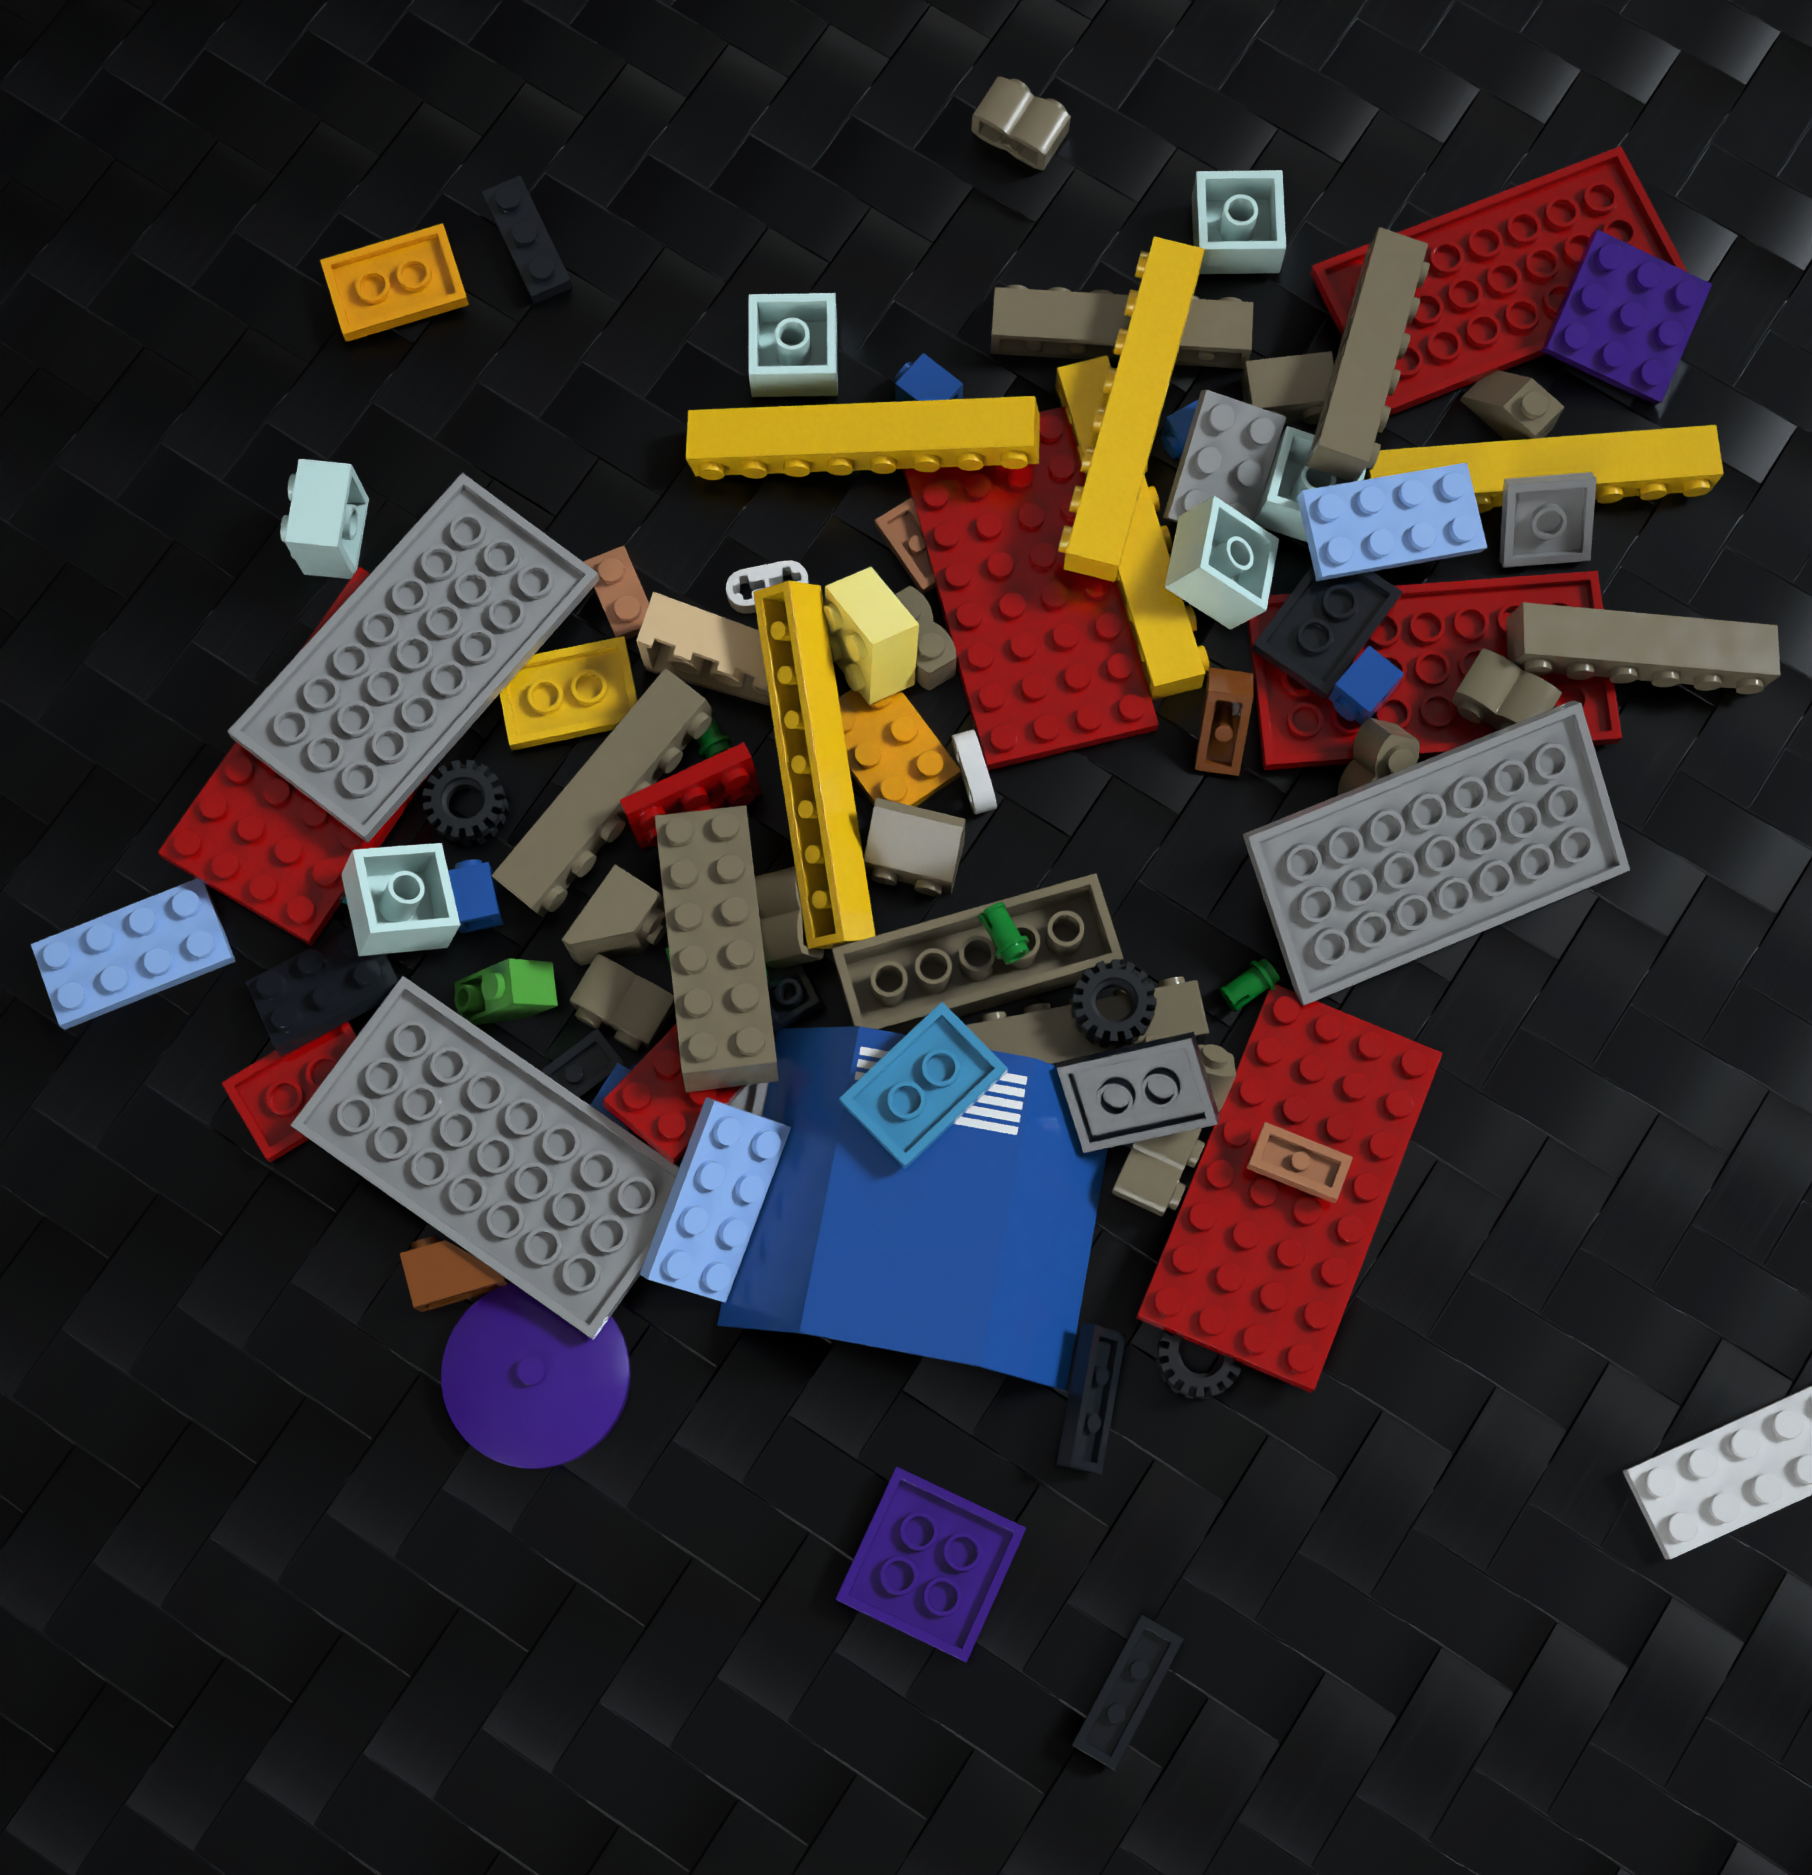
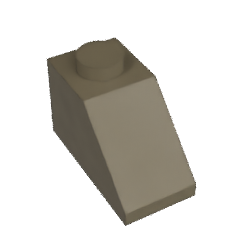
(1513, 406)

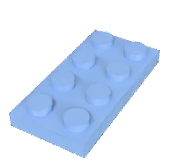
(1391, 521)
(132, 953)
(715, 1200)

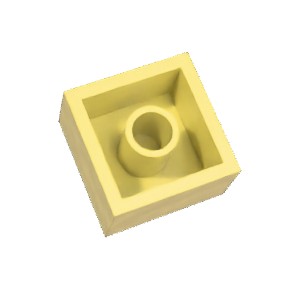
(871, 635)

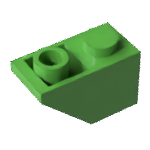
(506, 991)

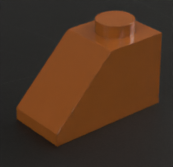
(1224, 721)
(445, 1274)

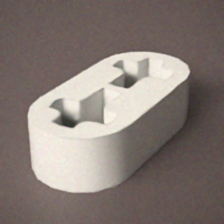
(761, 577)
(974, 772)

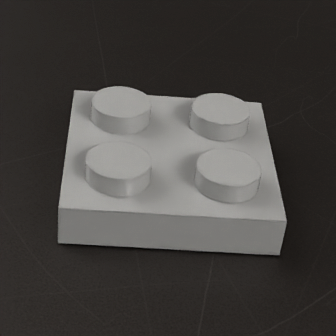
(1547, 519)

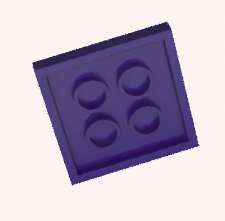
(1626, 317)
(931, 1564)

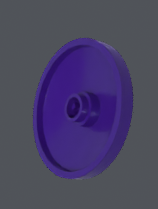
(531, 1382)

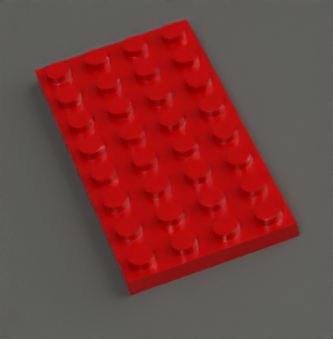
(1503, 272)
(1434, 641)
(1035, 644)
(268, 840)
(1261, 1262)

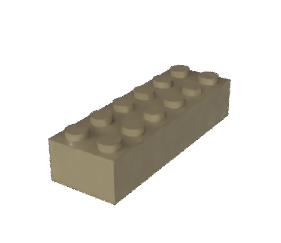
(716, 949)
(952, 960)

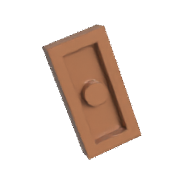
(903, 536)
(619, 592)
(1299, 1162)

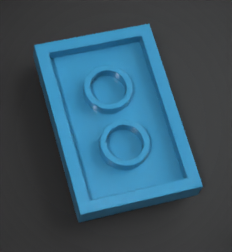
(923, 1085)

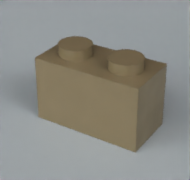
(1289, 385)

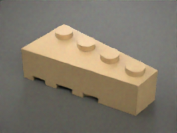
(703, 649)

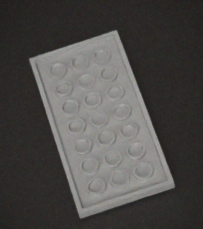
(414, 657)
(1437, 852)
(493, 1155)

